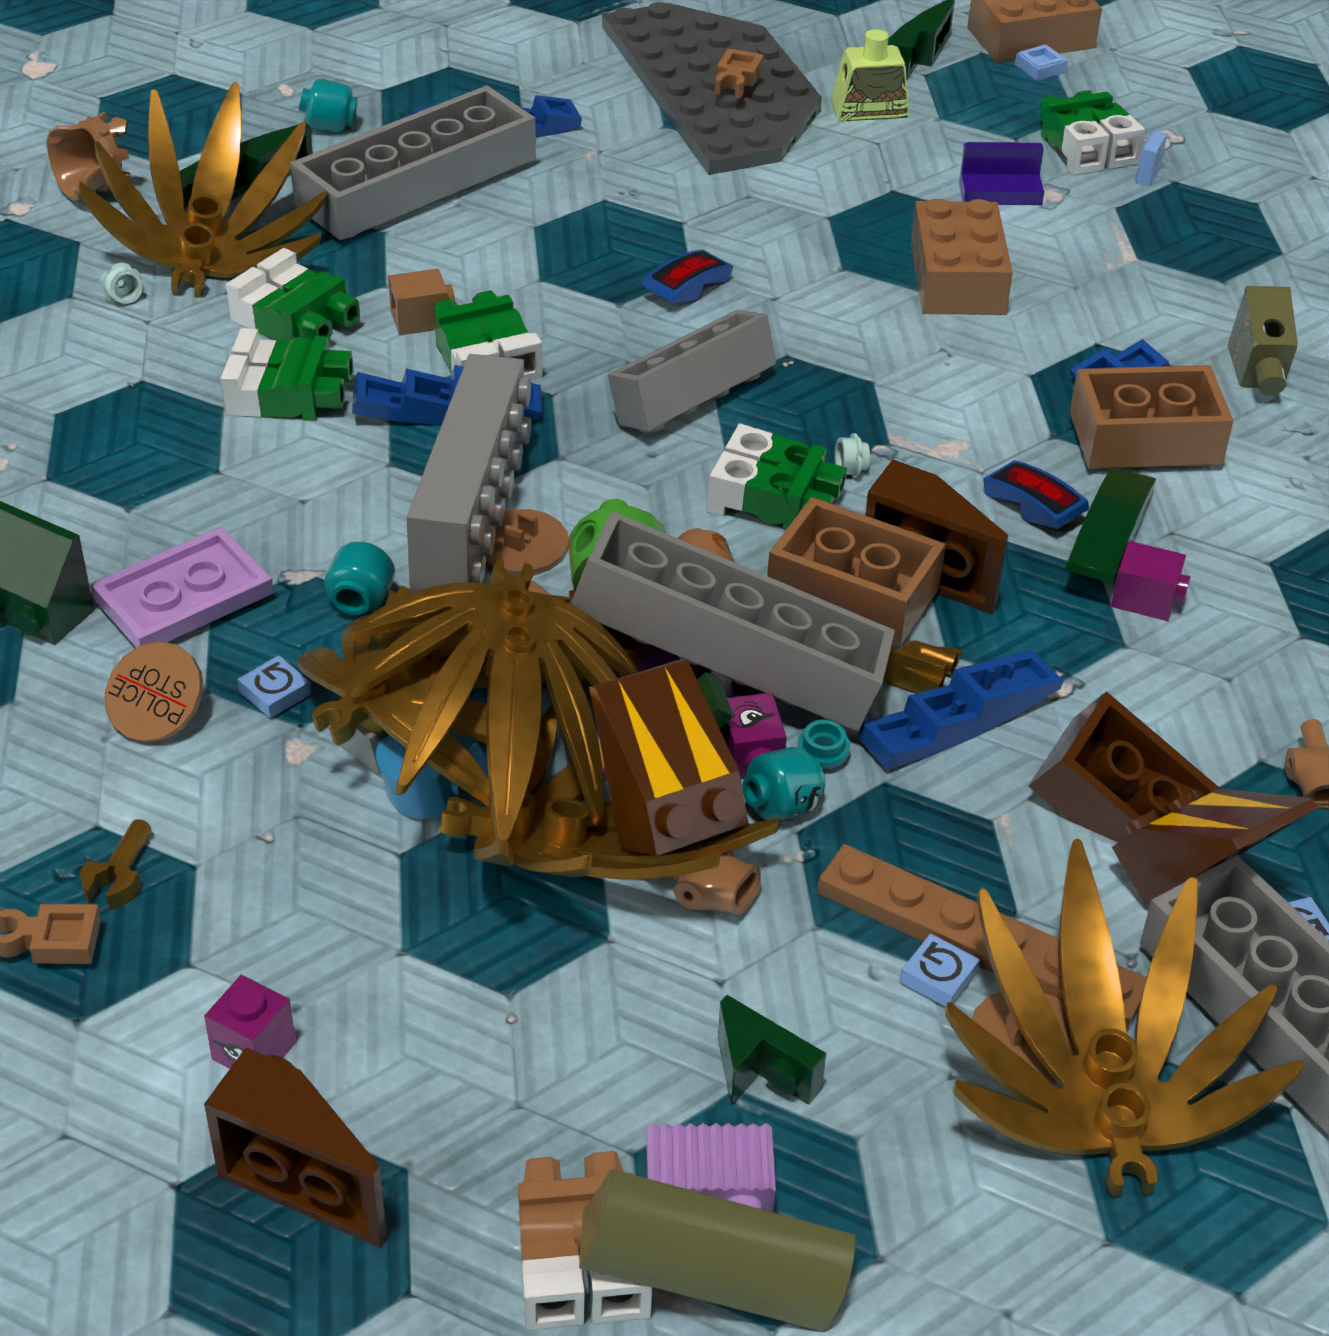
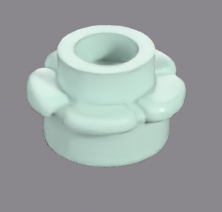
(132, 284)
(852, 454)

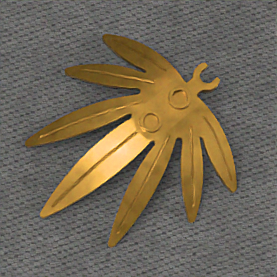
(201, 238)
(517, 635)
(398, 700)
(560, 839)
(1112, 1084)

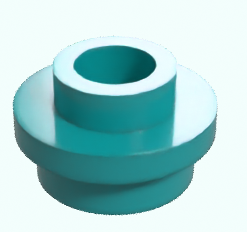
(825, 743)

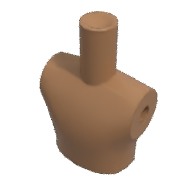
(1310, 764)
(722, 889)

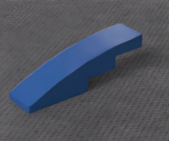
(418, 398)
(967, 707)

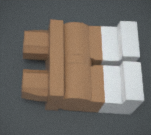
(551, 1246)

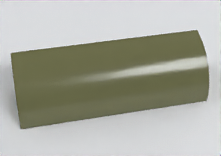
(716, 1250)

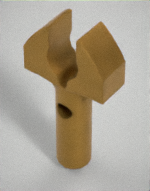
(127, 883)

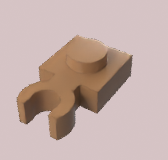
(738, 70)
(55, 936)

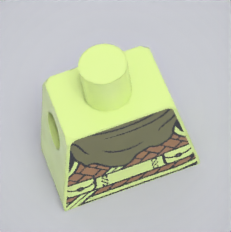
(871, 82)

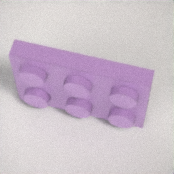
(182, 588)

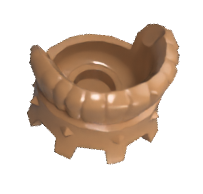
(74, 157)

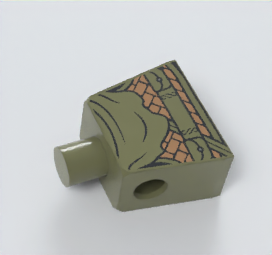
(1261, 357)

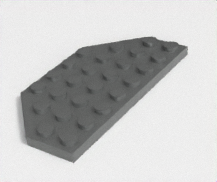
(677, 61)

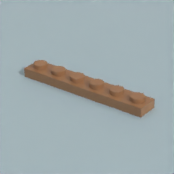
(926, 908)

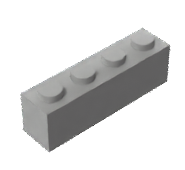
(692, 370)

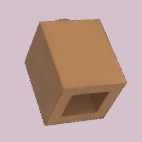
(414, 297)

